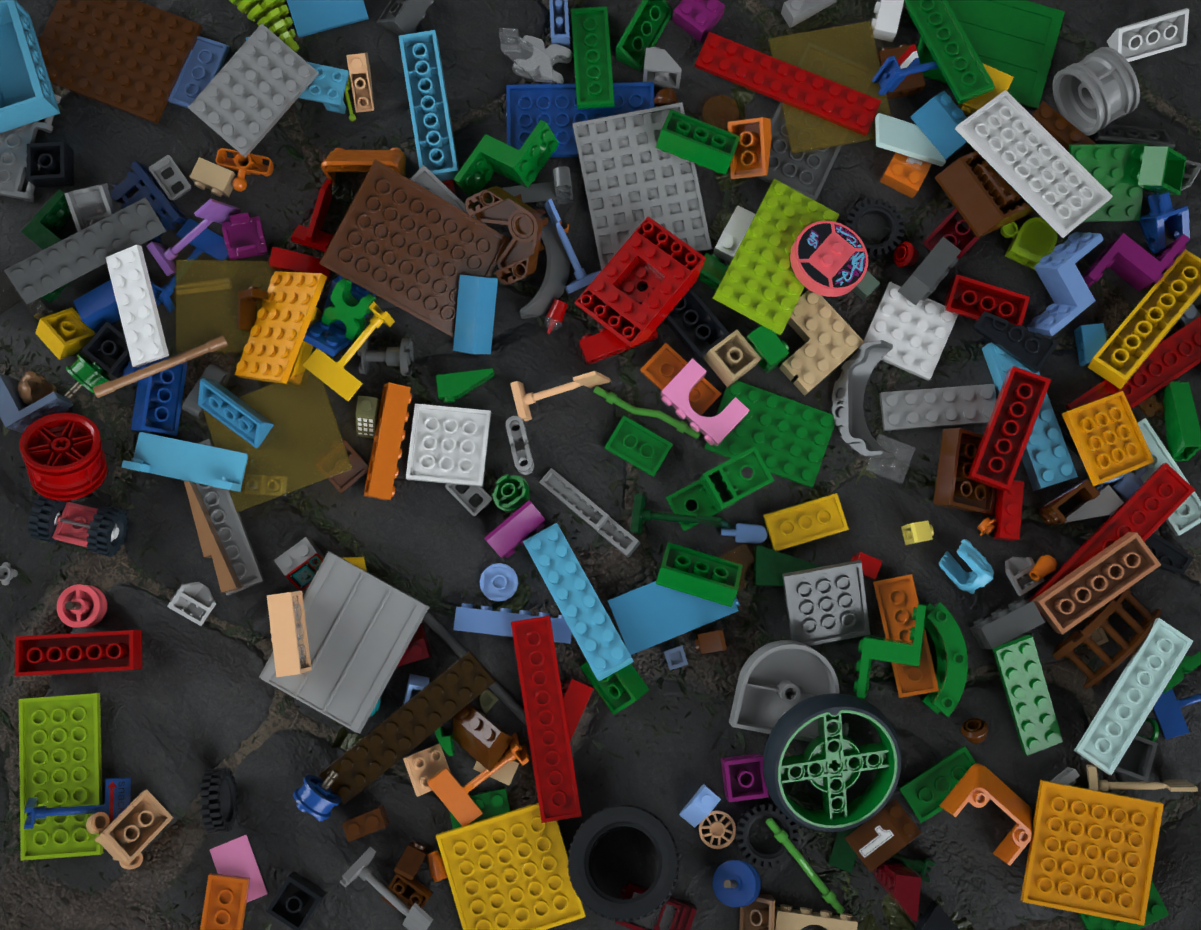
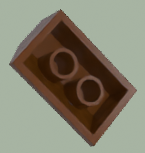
(480, 736)

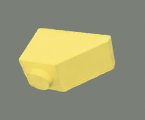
(917, 532)

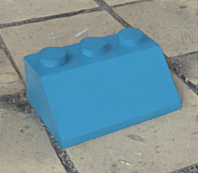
(938, 123)

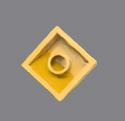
(64, 333)

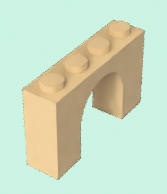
(794, 919)

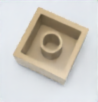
(732, 358)

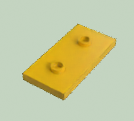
(805, 522)

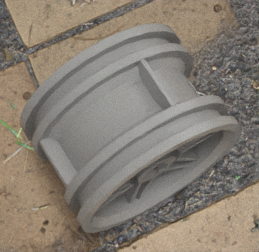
(1096, 90)

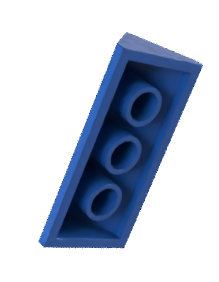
(98, 306)

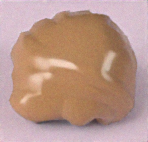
(34, 388)

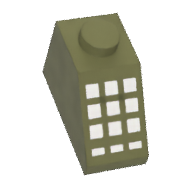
(367, 416)

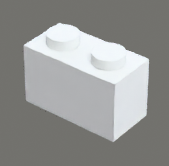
(887, 19)

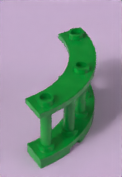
(950, 660)

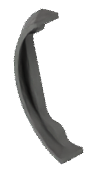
(555, 277)
(849, 399)

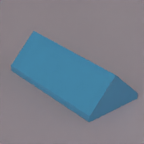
(475, 314)
(233, 412)

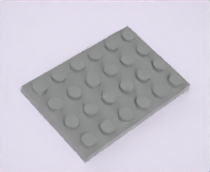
(253, 90)

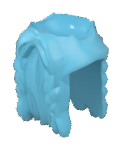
(967, 581)

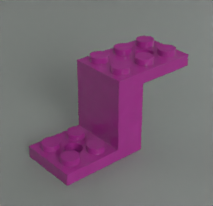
(1134, 262)

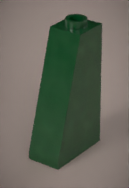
(770, 566)

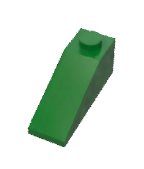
(458, 384)

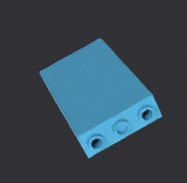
(660, 613)

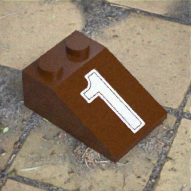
(883, 835)

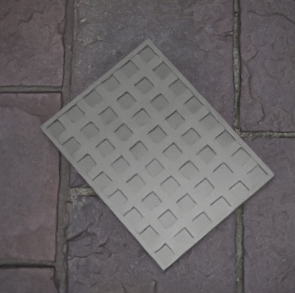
(635, 180)

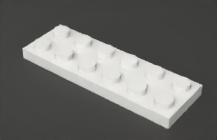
(137, 306)

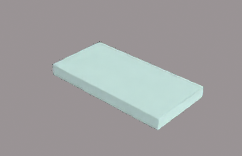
(905, 139)

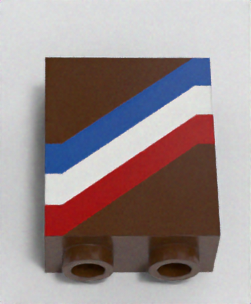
(906, 57)
(1081, 490)

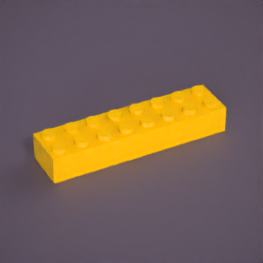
(1149, 321)

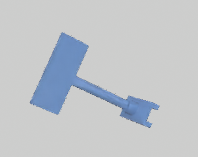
(582, 278)

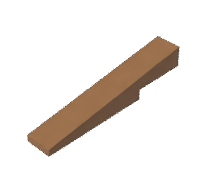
(210, 541)

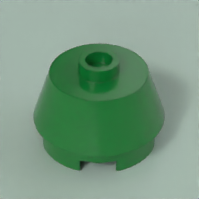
(511, 492)

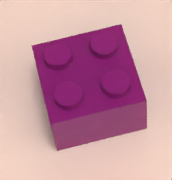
(698, 16)
(743, 777)

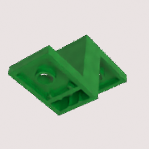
(515, 164)
(721, 486)
(890, 651)

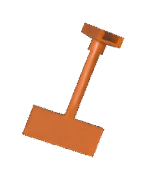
(456, 796)

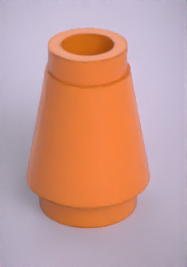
(1043, 567)
(436, 866)

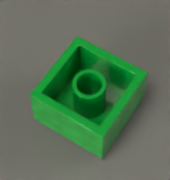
(768, 348)

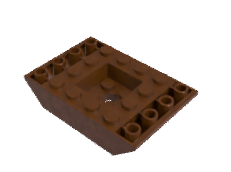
(982, 194)

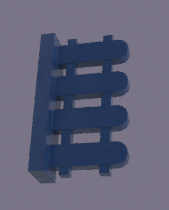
(151, 188)

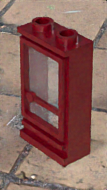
(672, 916)

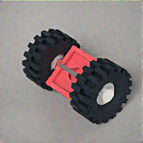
(78, 524)

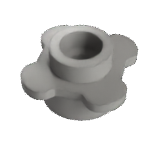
(5, 580)

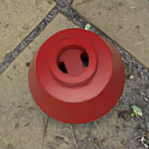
(905, 255)

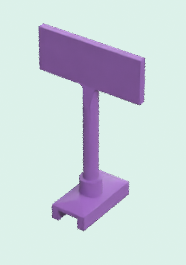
(211, 212)

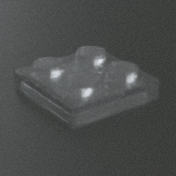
(891, 468)

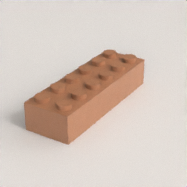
(1096, 582)

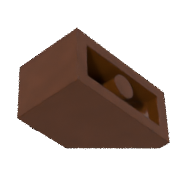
(710, 642)
(411, 860)

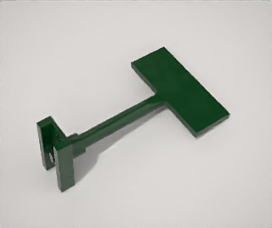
(641, 514)
(844, 857)

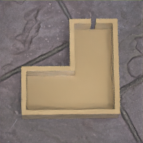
(827, 342)

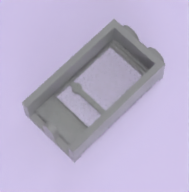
(90, 205)

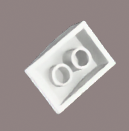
(733, 234)

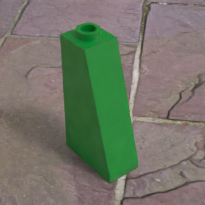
(1181, 421)

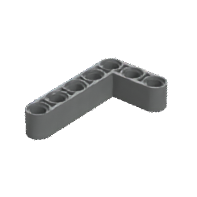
(538, 194)

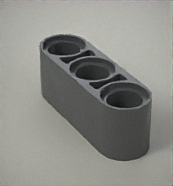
(212, 372)

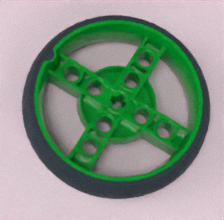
(838, 814)

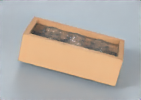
(289, 633)

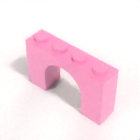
(714, 427)

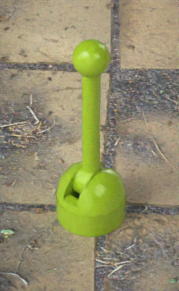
(352, 117)

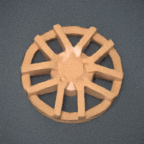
(717, 830)

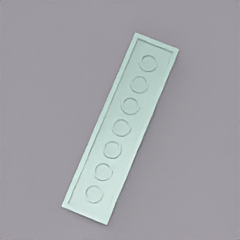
(1133, 696)

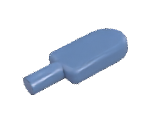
(746, 533)

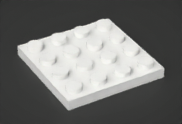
(914, 331)
(448, 445)

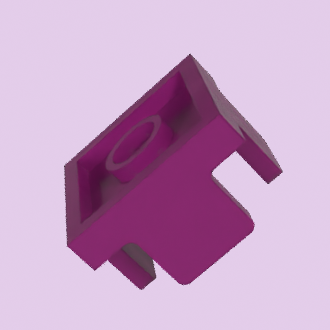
(244, 236)

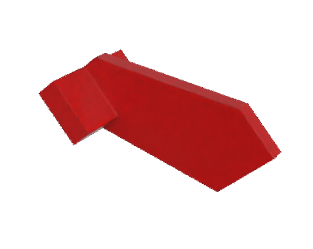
(312, 235)

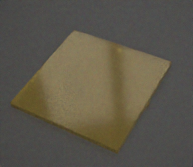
(209, 300)

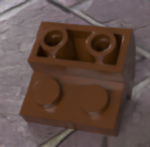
(409, 891)

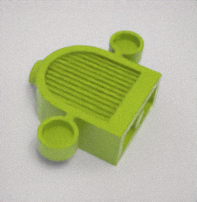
(1030, 241)

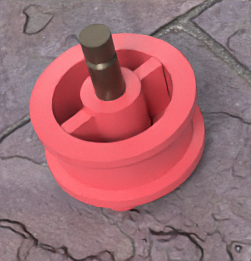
(81, 606)

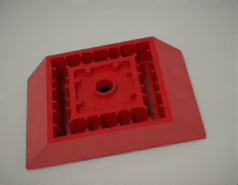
(649, 258)

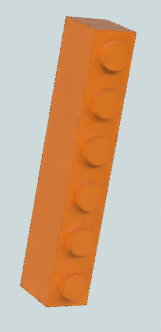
(387, 441)

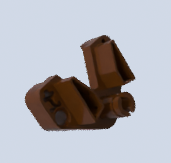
(523, 225)

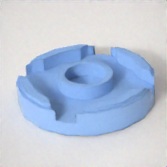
(499, 582)

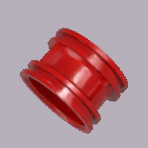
(63, 456)

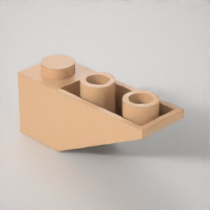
(361, 81)

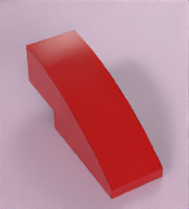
(296, 262)

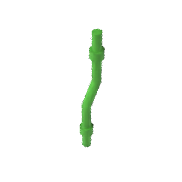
(612, 398)
(782, 837)

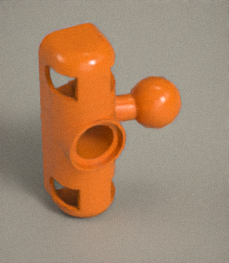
(254, 166)

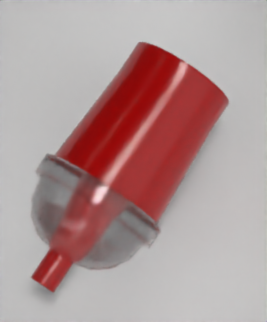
(555, 315)

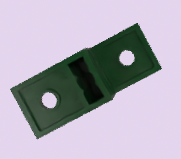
(45, 225)

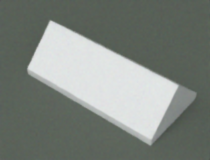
(1151, 35)

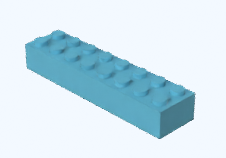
(429, 104)
(1046, 452)
(578, 602)

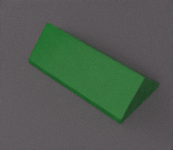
(643, 32)

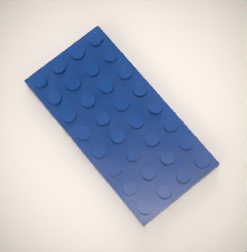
(558, 107)

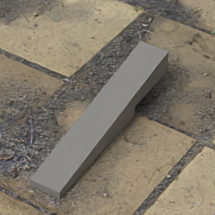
(590, 513)

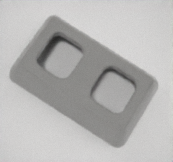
(166, 184)
(464, 498)

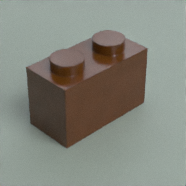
(365, 823)

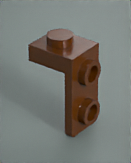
(247, 306)

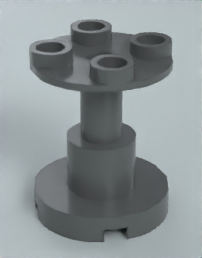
(393, 356)

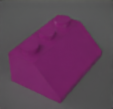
(516, 530)

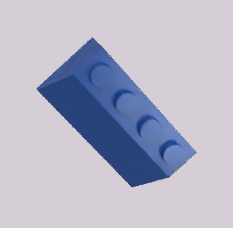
(159, 401)

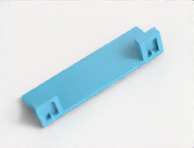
(328, 88)
(188, 461)

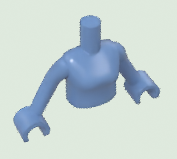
(1127, 483)

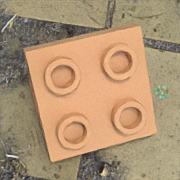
(424, 766)

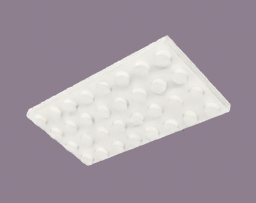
(1034, 163)

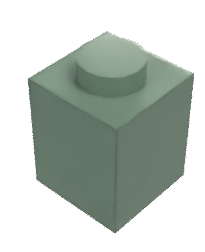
(866, 286)

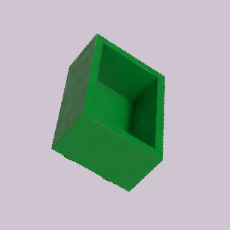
(1161, 170)

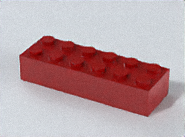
(1009, 428)
(78, 653)

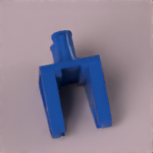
(1160, 211)

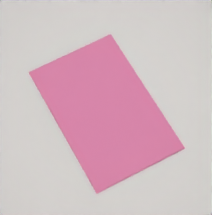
(237, 859)

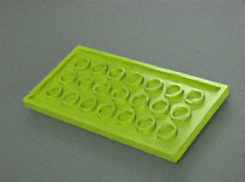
(761, 274)
(63, 769)

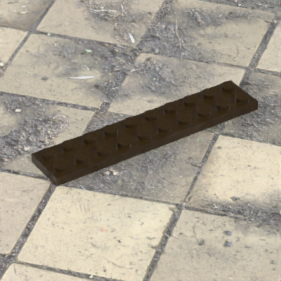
(408, 726)

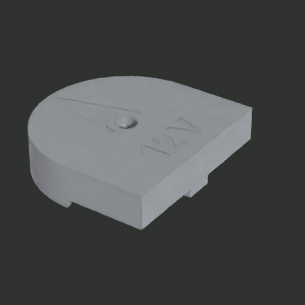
(766, 677)

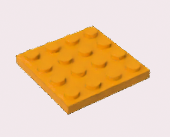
(1107, 438)

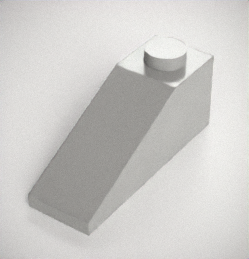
(799, 10)
(1105, 504)

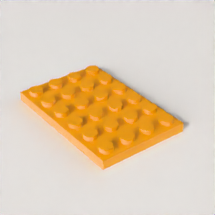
(280, 326)

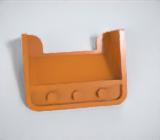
(361, 160)

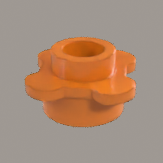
(986, 526)

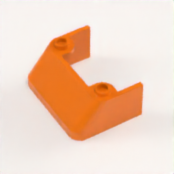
(978, 788)

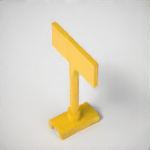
(333, 372)

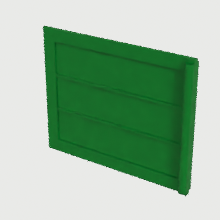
(1008, 37)

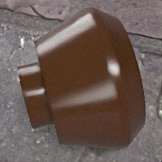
(665, 97)
(974, 730)

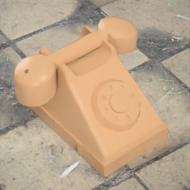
(130, 829)

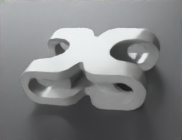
(559, 54)
(519, 445)

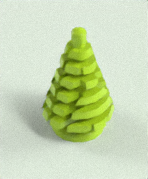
(270, 14)

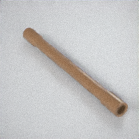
(110, 386)

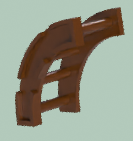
(1099, 620)

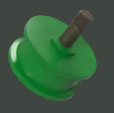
(87, 375)

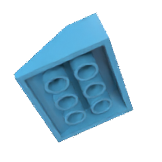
(323, 15)

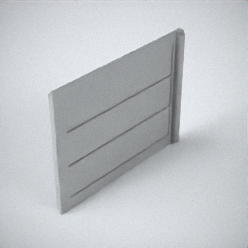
(354, 639)

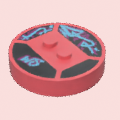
(829, 258)

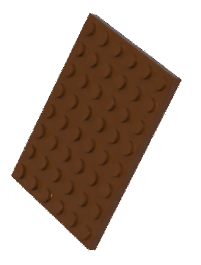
(117, 52)
(411, 246)

